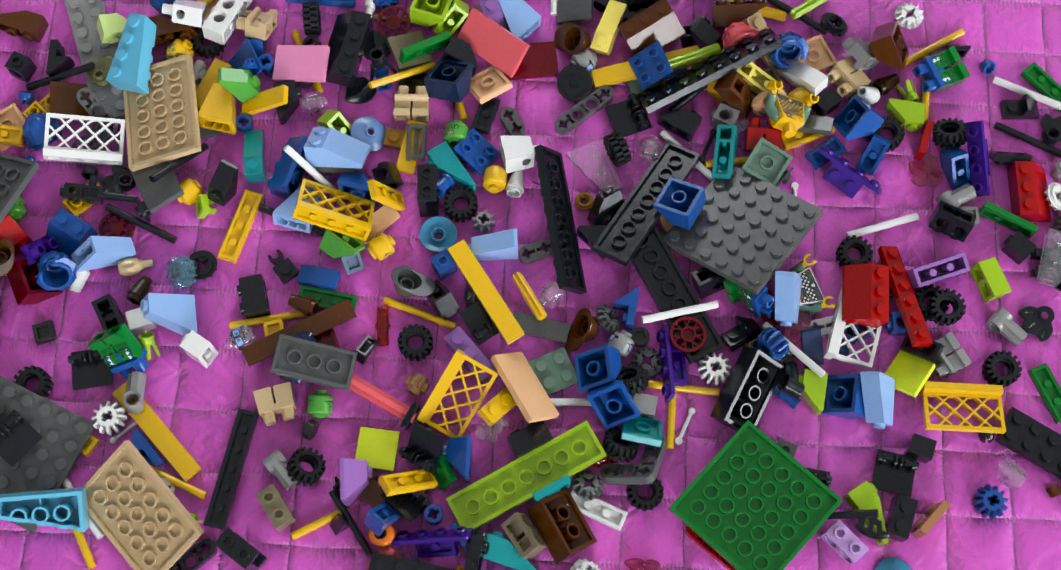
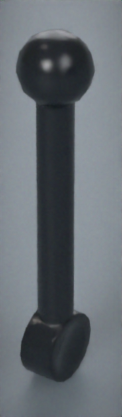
(712, 133)

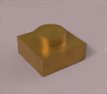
(393, 138)

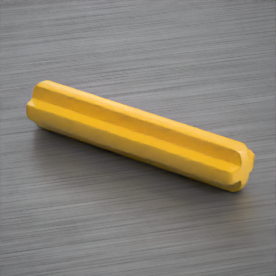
(529, 296)

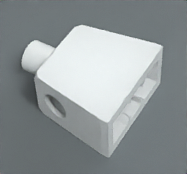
(193, 13)
(517, 152)

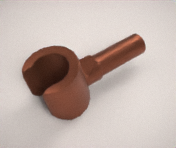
(1053, 491)

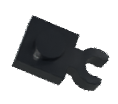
(284, 268)

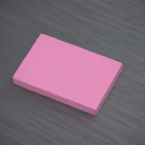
(301, 63)

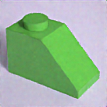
(239, 83)
(340, 245)

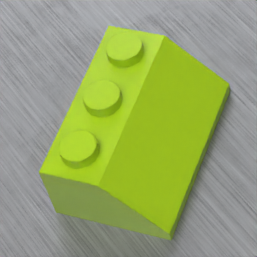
(429, 11)

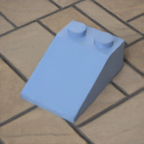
(334, 149)

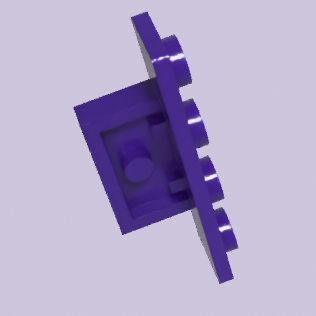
(978, 157)
(844, 176)
(673, 364)
(434, 543)

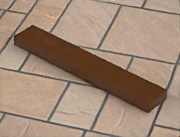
(314, 324)

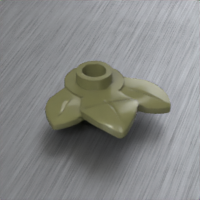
(101, 70)

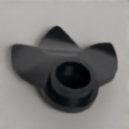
(1052, 127)
(117, 182)
(1035, 323)

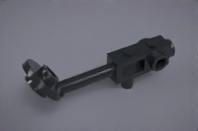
(96, 194)
(477, 548)

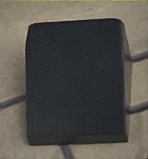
(961, 49)

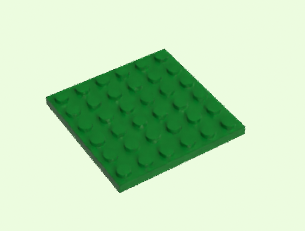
(755, 503)

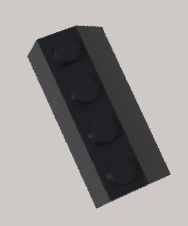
(347, 47)
(747, 389)

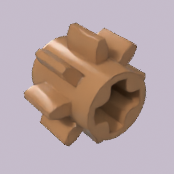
(417, 384)

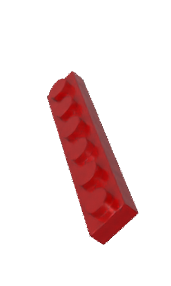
(905, 297)

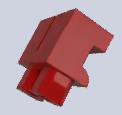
(754, 133)

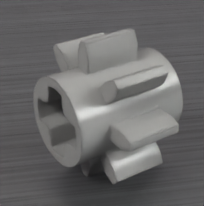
(479, 219)

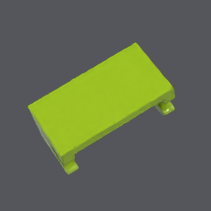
(990, 279)

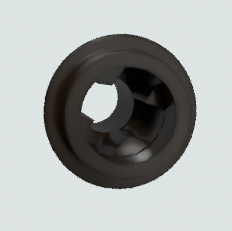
(886, 83)
(139, 290)

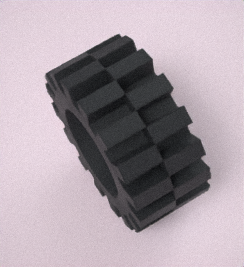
(311, 18)
(204, 50)
(897, 131)
(949, 133)
(617, 148)
(460, 214)
(853, 242)
(926, 291)
(953, 299)
(412, 331)
(1009, 361)
(35, 372)
(634, 378)
(617, 451)
(301, 475)
(645, 504)

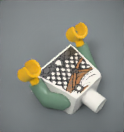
(811, 295)

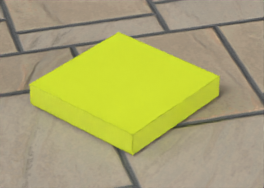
(909, 372)
(378, 448)

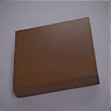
(64, 99)

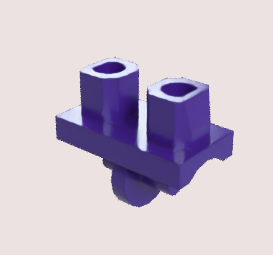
(37, 248)

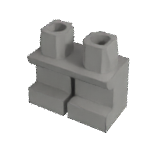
(860, 51)
(953, 362)

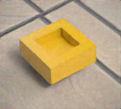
(273, 326)

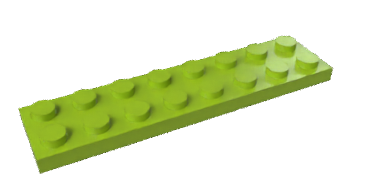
(526, 475)

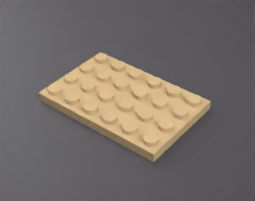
(166, 120)
(139, 511)

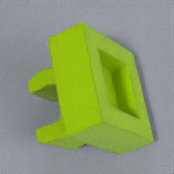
(202, 206)

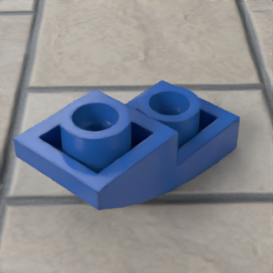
(318, 276)

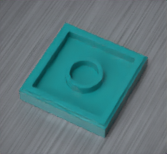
(643, 430)
(555, 487)

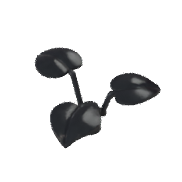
(376, 51)

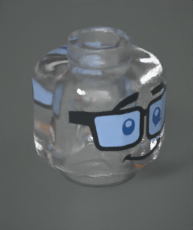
(240, 337)

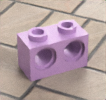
(844, 542)

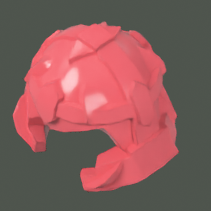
(736, 33)

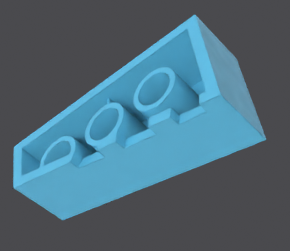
(133, 55)
(54, 508)

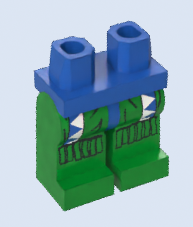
(940, 71)
(756, 304)
(120, 350)

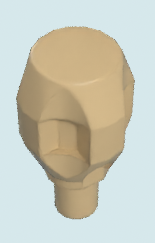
(132, 266)

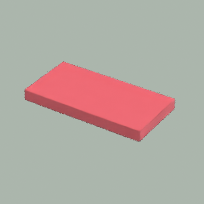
(493, 42)

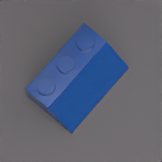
(287, 171)

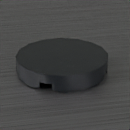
(575, 82)

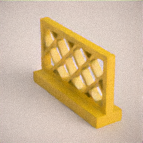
(331, 218)
(443, 385)
(967, 392)

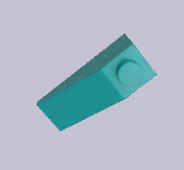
(725, 151)
(254, 156)
(449, 163)
(505, 553)

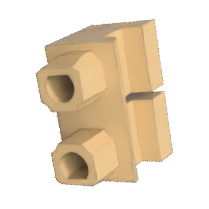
(257, 23)
(847, 77)
(405, 101)
(284, 404)

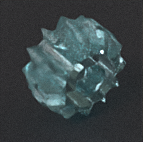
(181, 272)

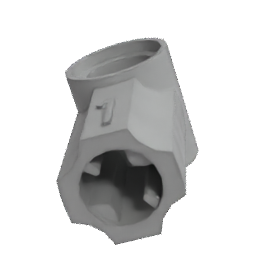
(958, 196)
(1003, 323)
(135, 391)
(277, 464)

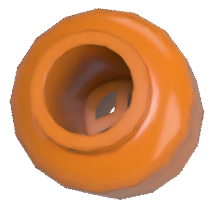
(385, 541)

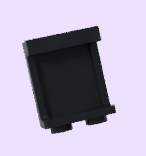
(427, 190)
(240, 550)

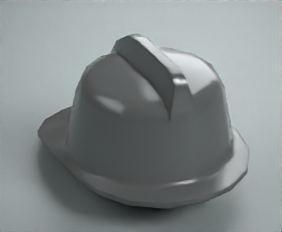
(411, 283)

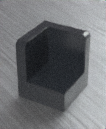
(921, 448)

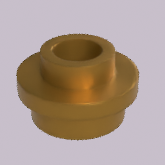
(584, 196)

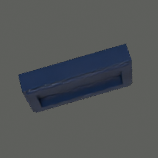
(812, 345)

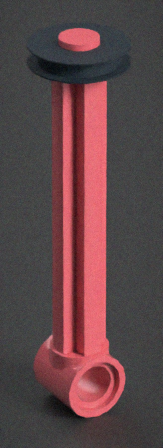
(385, 401)

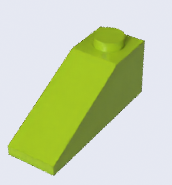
(865, 498)

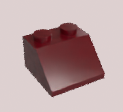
(25, 286)

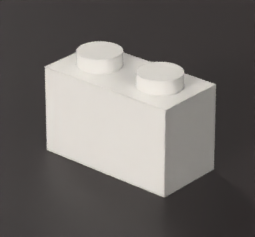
(198, 348)

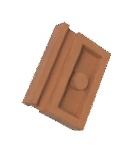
(935, 512)

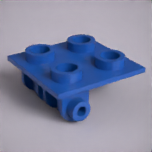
(246, 59)
(650, 65)
(476, 151)

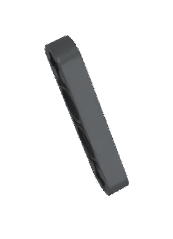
(584, 110)

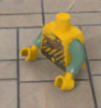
(785, 112)

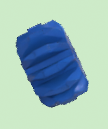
(772, 343)
(983, 503)

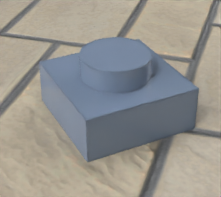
(352, 263)

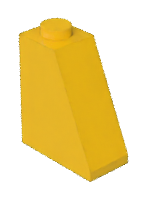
(218, 110)

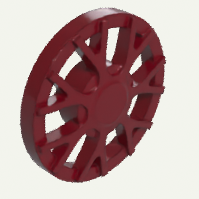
(393, 21)
(116, 227)
(687, 334)

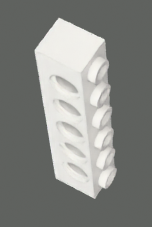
(223, 19)

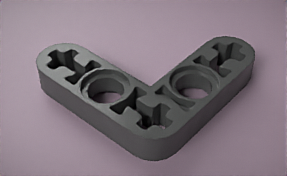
(104, 135)
(642, 473)

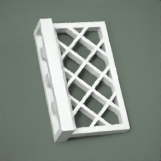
(83, 155)
(837, 334)

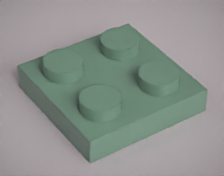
(767, 162)
(554, 371)

